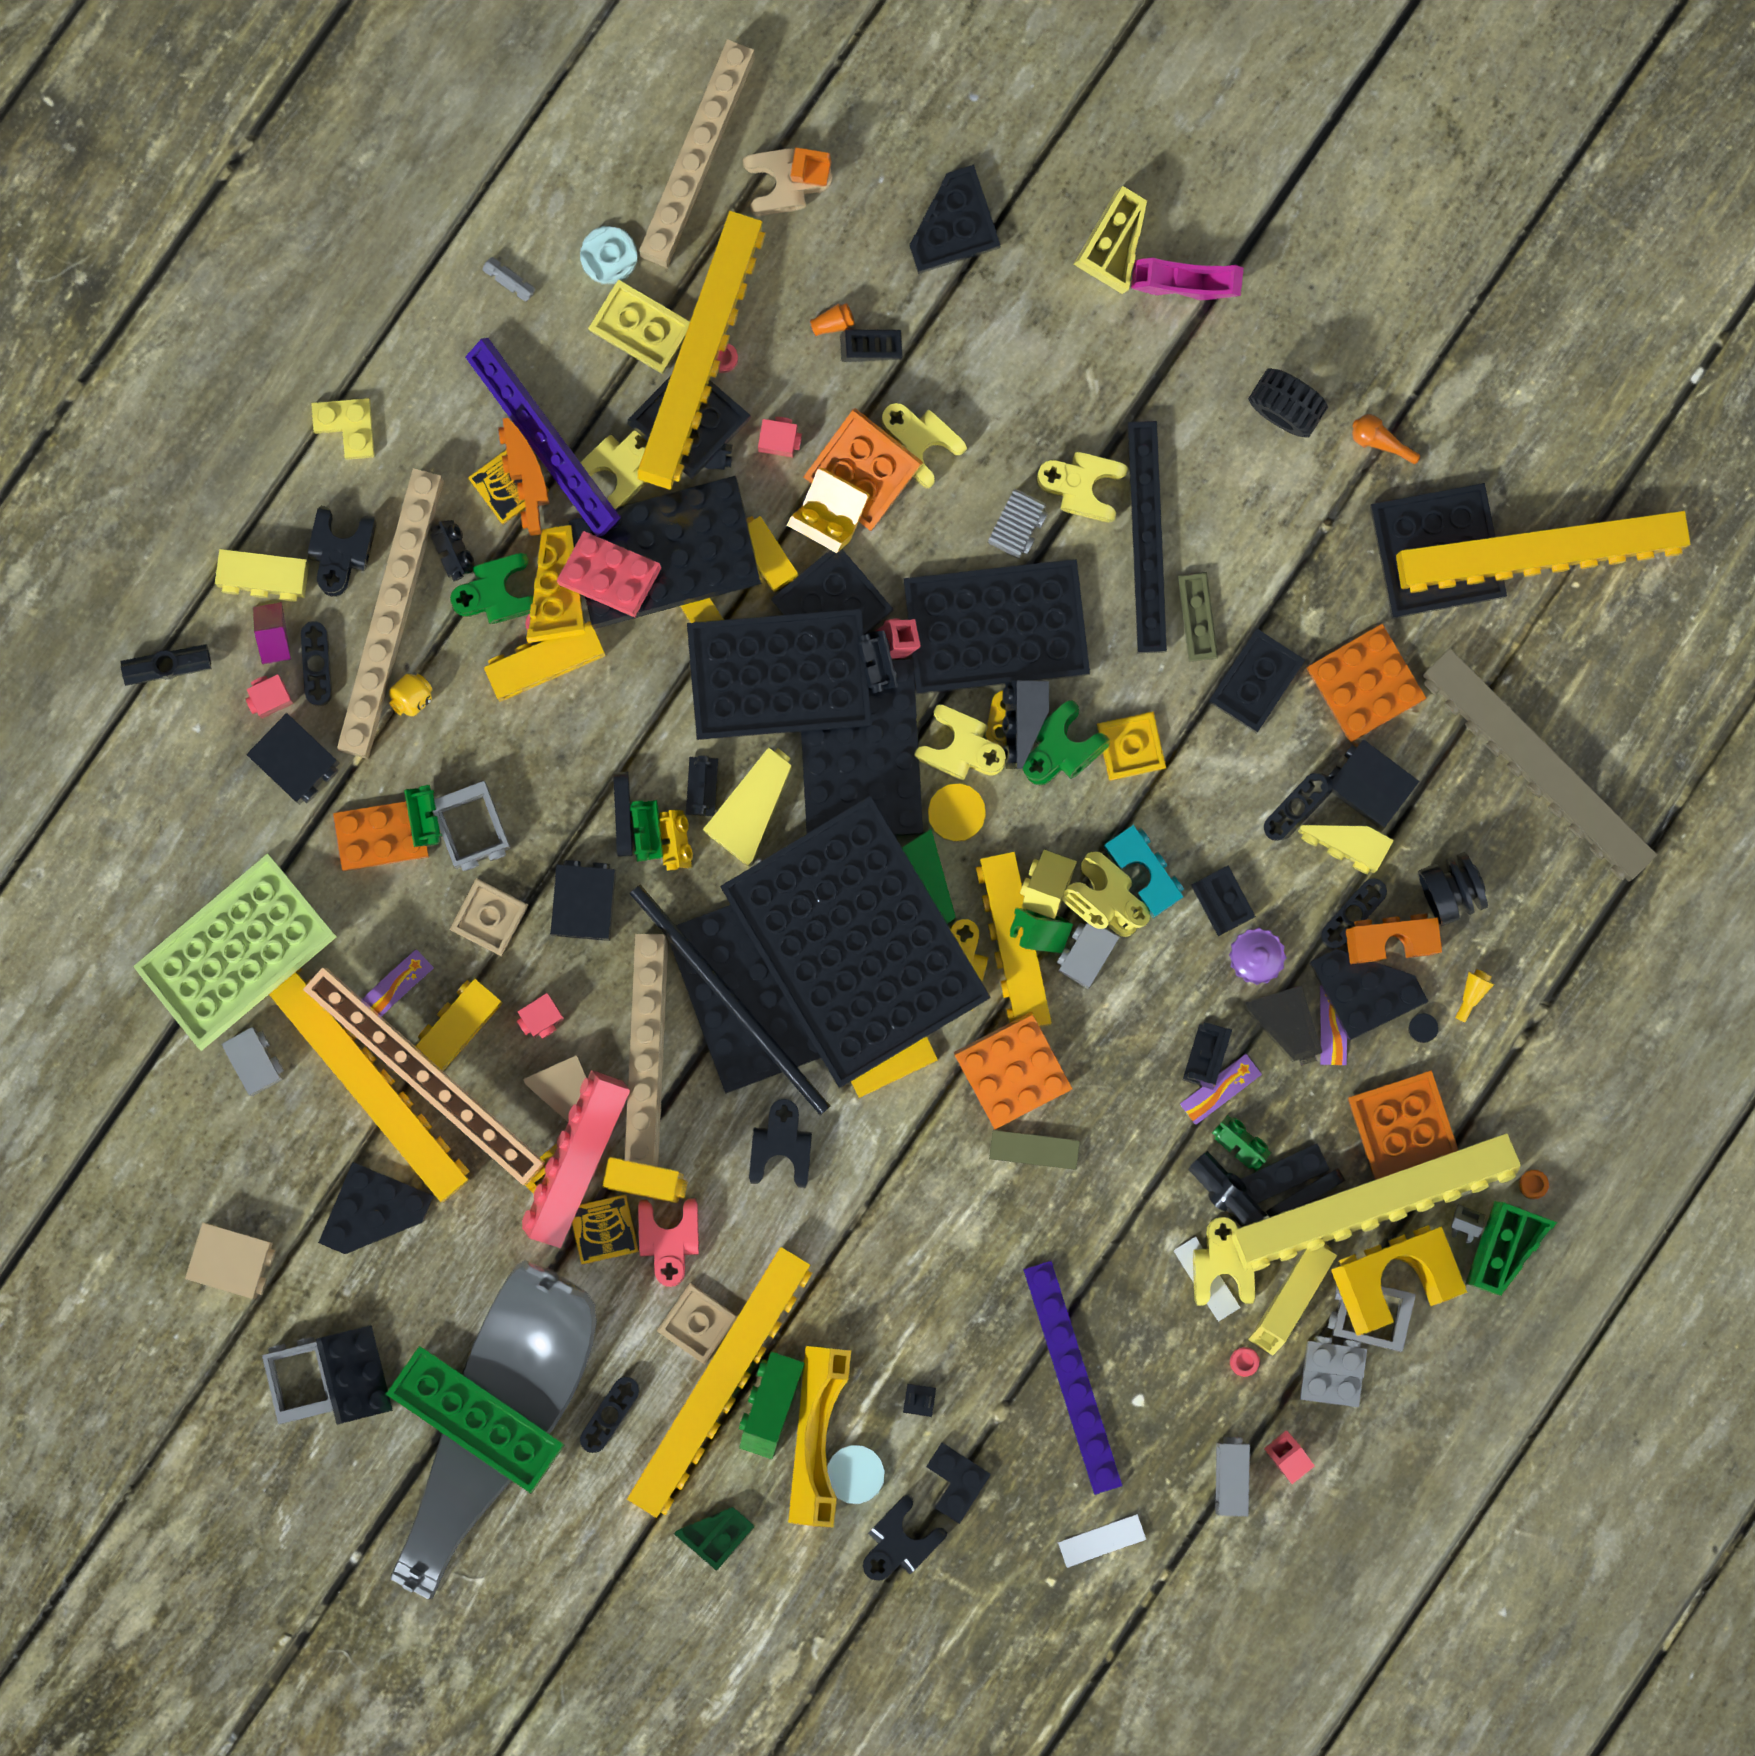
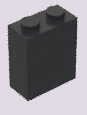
(294, 759)
(1372, 783)
(583, 901)

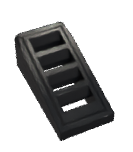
(859, 356)

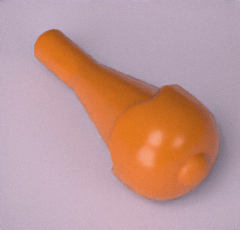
(1371, 432)

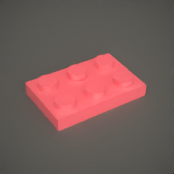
(609, 574)

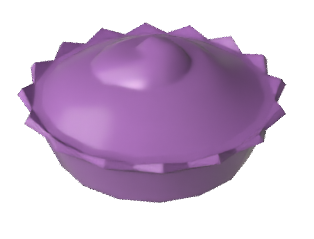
(1257, 956)

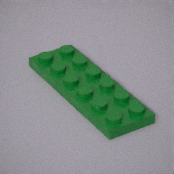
(475, 1419)

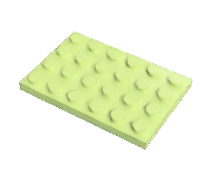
(234, 952)

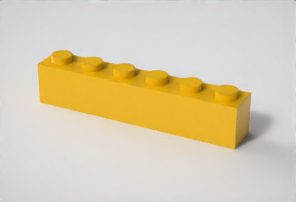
(1020, 966)

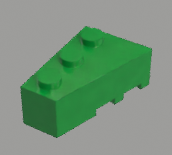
(926, 861)
(770, 1404)

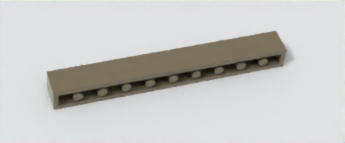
(1539, 765)

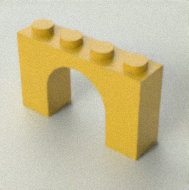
(771, 563)
(645, 1180)
(1361, 1278)

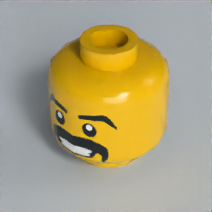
(410, 694)

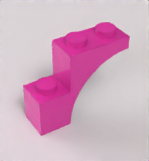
(1189, 280)

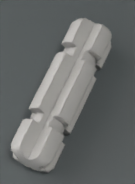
(508, 279)

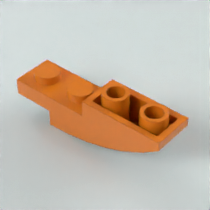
(523, 465)

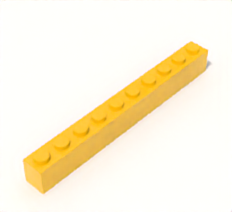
(700, 350)
(1543, 550)
(372, 1089)
(718, 1383)

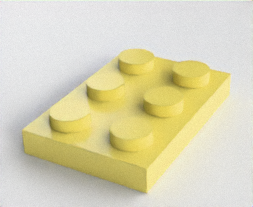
(640, 326)

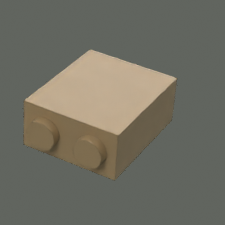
(230, 1261)

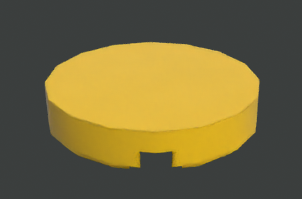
(956, 812)

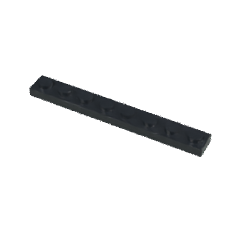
(1147, 537)

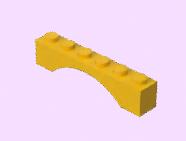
(811, 1492)

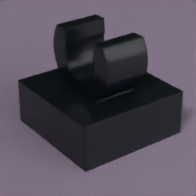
(919, 1400)

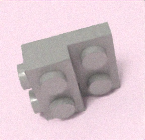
(1333, 1372)

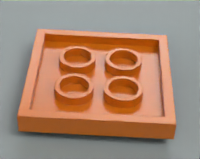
(870, 461)
(1366, 683)
(1013, 1070)
(1402, 1124)

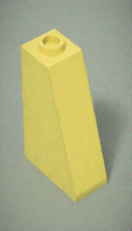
(749, 809)
(1292, 1299)

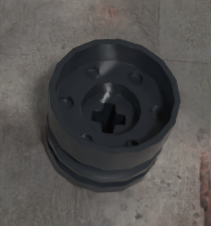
(1453, 889)

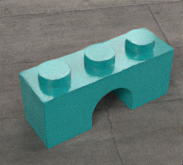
(1132, 848)

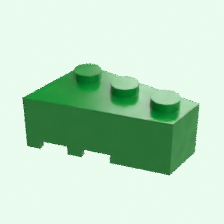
(1505, 1246)

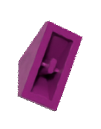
(271, 633)

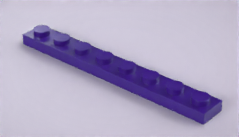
(542, 437)
(1072, 1377)

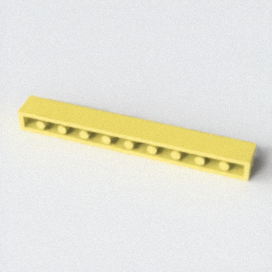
(1376, 1202)

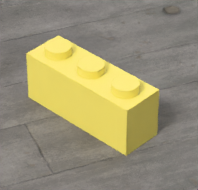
(261, 574)

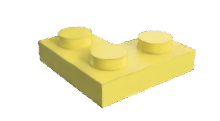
(353, 419)

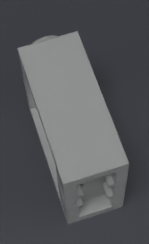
(460, 798)
(1400, 1327)
(279, 1352)
(1232, 1477)

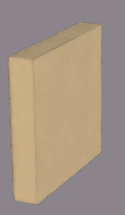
(489, 917)
(697, 1323)

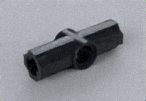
(147, 669)
(1226, 1190)

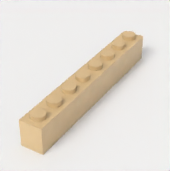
(697, 153)
(646, 1049)

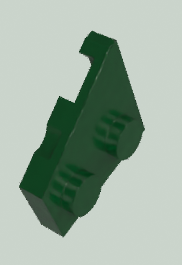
(716, 1535)

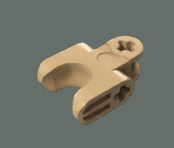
(787, 194)

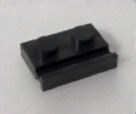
(1223, 901)

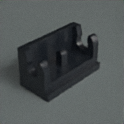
(1207, 1055)

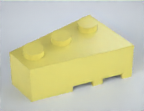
(1114, 241)

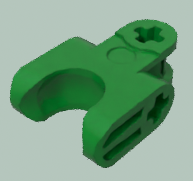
(490, 592)
(1059, 753)

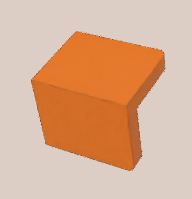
(810, 167)

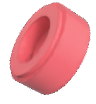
(728, 359)
(1244, 1361)

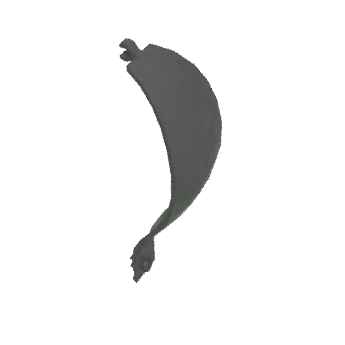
(530, 1360)

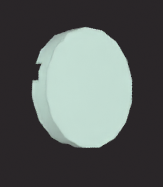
(608, 255)
(855, 1474)

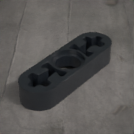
(306, 656)
(622, 814)
(1290, 827)
(1362, 892)
(1308, 1193)
(604, 1438)

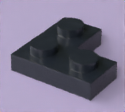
(965, 1481)

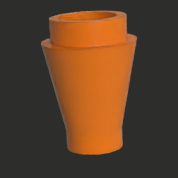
(833, 320)

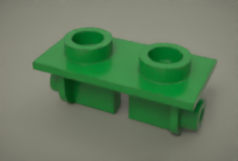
(422, 822)
(646, 830)
(1233, 1133)

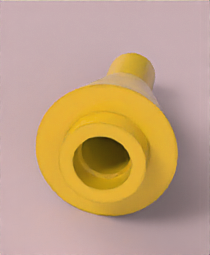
(1475, 989)

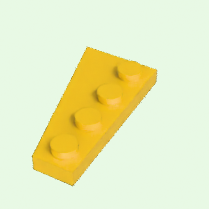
(555, 609)

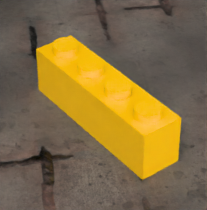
(542, 662)
(458, 1023)

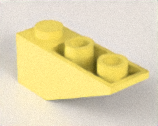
(1356, 843)

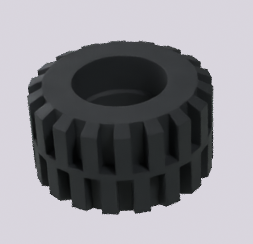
(1288, 402)

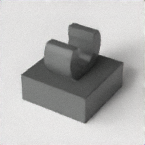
(1468, 1222)

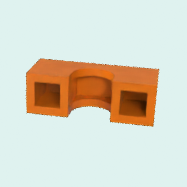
(1418, 936)

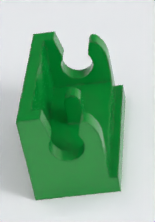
(1040, 931)

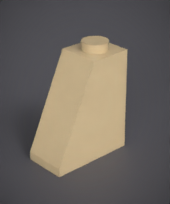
(559, 1085)

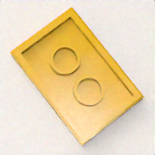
(895, 1068)

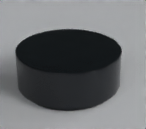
(1423, 1028)

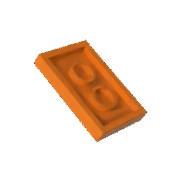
(376, 837)

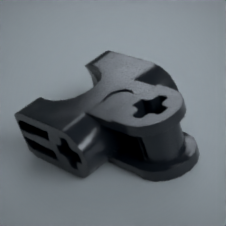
(337, 554)
(783, 1140)
(896, 1546)

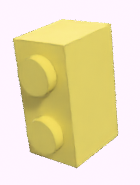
(1048, 882)

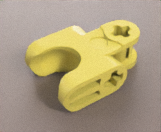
(919, 435)
(620, 460)
(1077, 482)
(967, 748)
(1110, 900)
(1220, 1259)

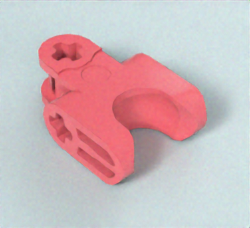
(669, 1245)

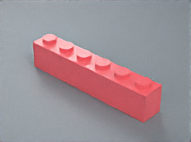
(575, 1159)

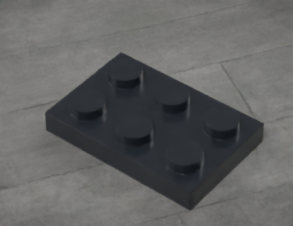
(1256, 680)
(354, 1374)

